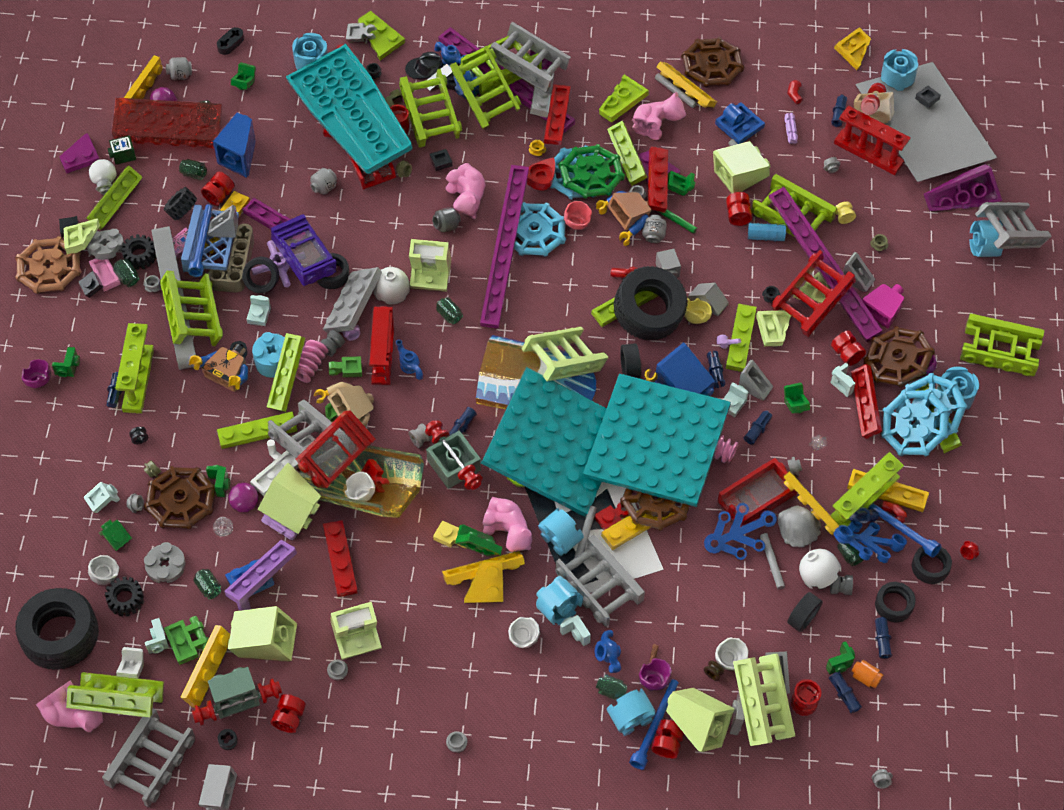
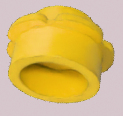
(537, 144)

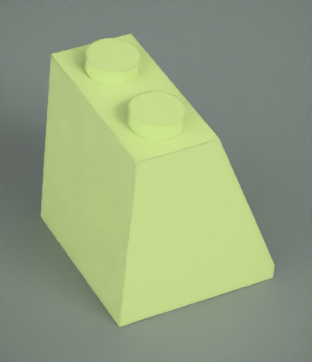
(740, 166)
(290, 500)
(262, 634)
(700, 717)

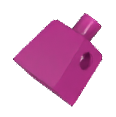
(885, 303)

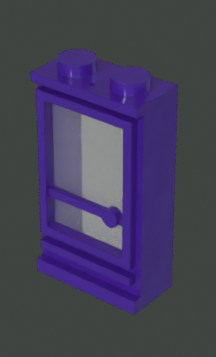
(303, 250)

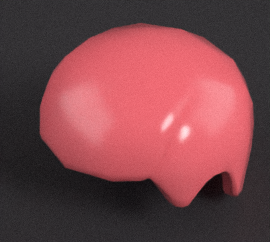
(577, 215)

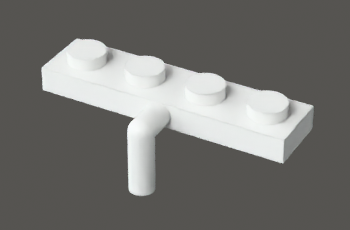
(264, 478)

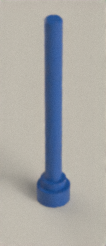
(196, 267)
(930, 546)
(639, 759)

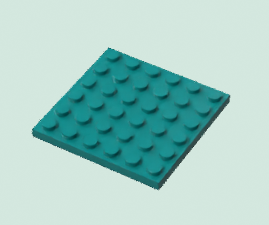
(657, 440)
(548, 441)

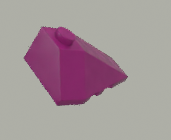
(965, 191)

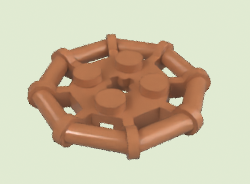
(47, 275)

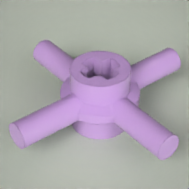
(279, 260)

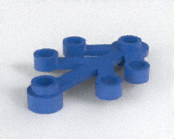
(737, 533)
(846, 535)

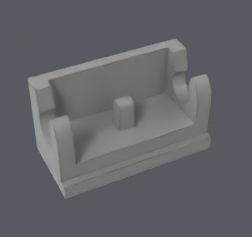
(218, 787)

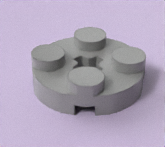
(113, 242)
(160, 553)

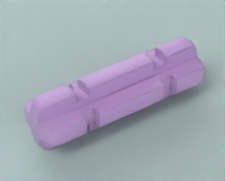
(791, 128)
(288, 533)

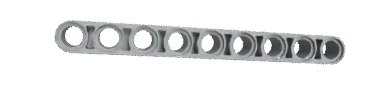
(167, 261)

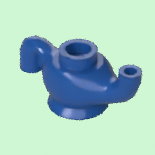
(449, 53)
(409, 361)
(608, 651)

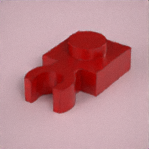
(375, 472)
(610, 516)

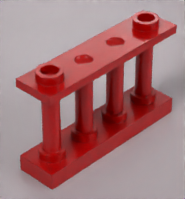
(866, 150)
(821, 310)

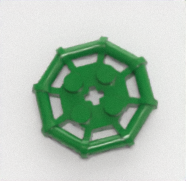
(595, 163)

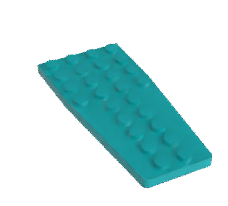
(351, 108)

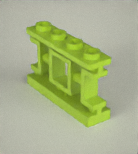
(1004, 332)

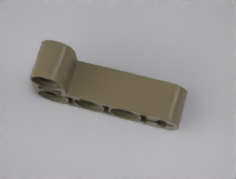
(225, 280)

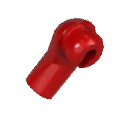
(793, 91)
(620, 272)
(896, 509)

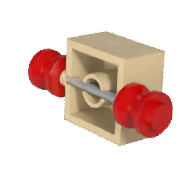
(876, 103)

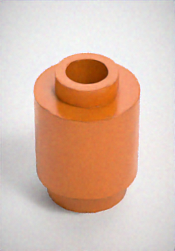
(867, 674)

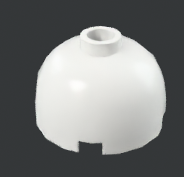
(392, 286)
(819, 568)

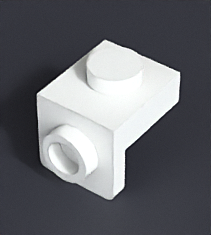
(131, 663)

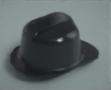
(424, 66)

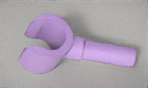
(724, 341)

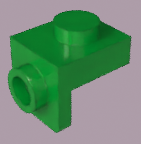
(244, 77)
(680, 184)
(69, 366)
(795, 398)
(222, 481)
(115, 534)
(843, 661)

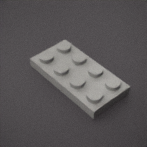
(352, 300)

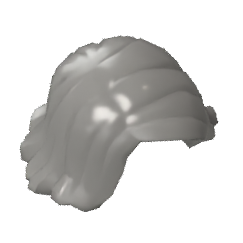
(798, 526)

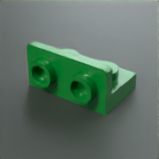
(477, 541)

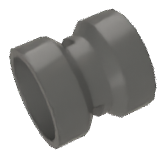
(332, 342)
(842, 585)

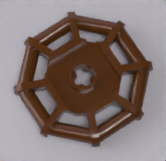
(711, 50)
(903, 364)
(182, 507)
(657, 508)

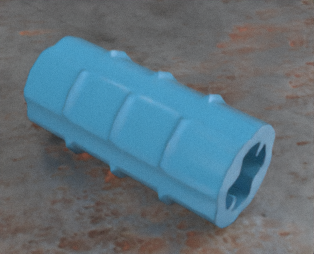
(766, 232)

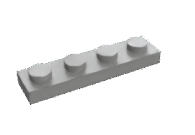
(541, 100)

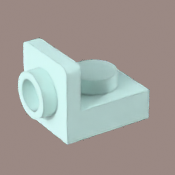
(258, 310)
(842, 381)
(738, 397)
(101, 496)
(577, 628)
(159, 640)

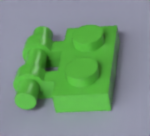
(181, 642)

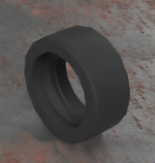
(341, 279)
(258, 288)
(630, 360)
(928, 577)
(903, 590)
(804, 612)

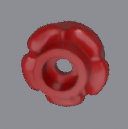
(969, 550)

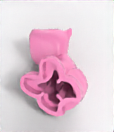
(649, 116)
(470, 185)
(508, 517)
(55, 712)

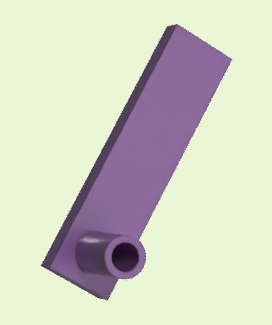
(259, 574)

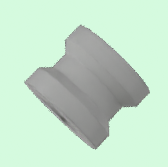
(419, 436)

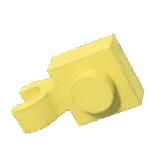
(446, 534)

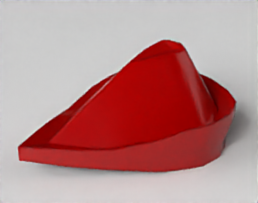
(541, 174)

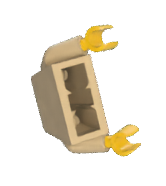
(348, 397)

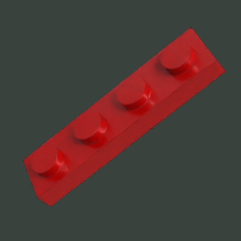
(557, 114)
(658, 179)
(866, 401)
(340, 558)

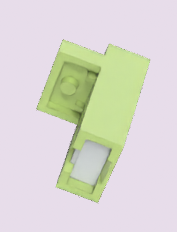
(429, 265)
(355, 630)

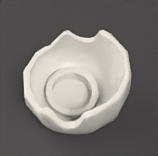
(102, 170)
(360, 487)
(103, 569)
(524, 632)
(730, 650)

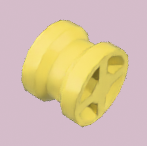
(845, 212)

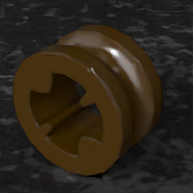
(713, 670)

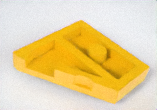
(854, 47)
(487, 583)

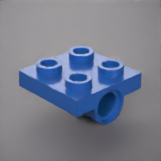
(739, 122)

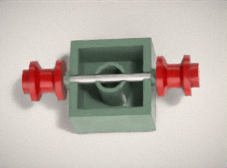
(453, 457)
(234, 694)

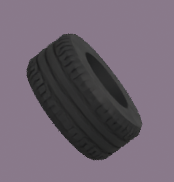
(656, 281)
(49, 605)

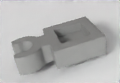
(358, 31)

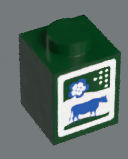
(121, 150)

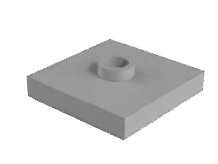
(738, 716)

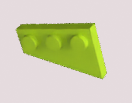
(386, 38)
(624, 97)

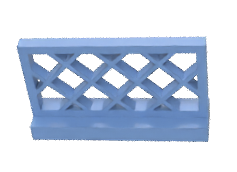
(192, 239)

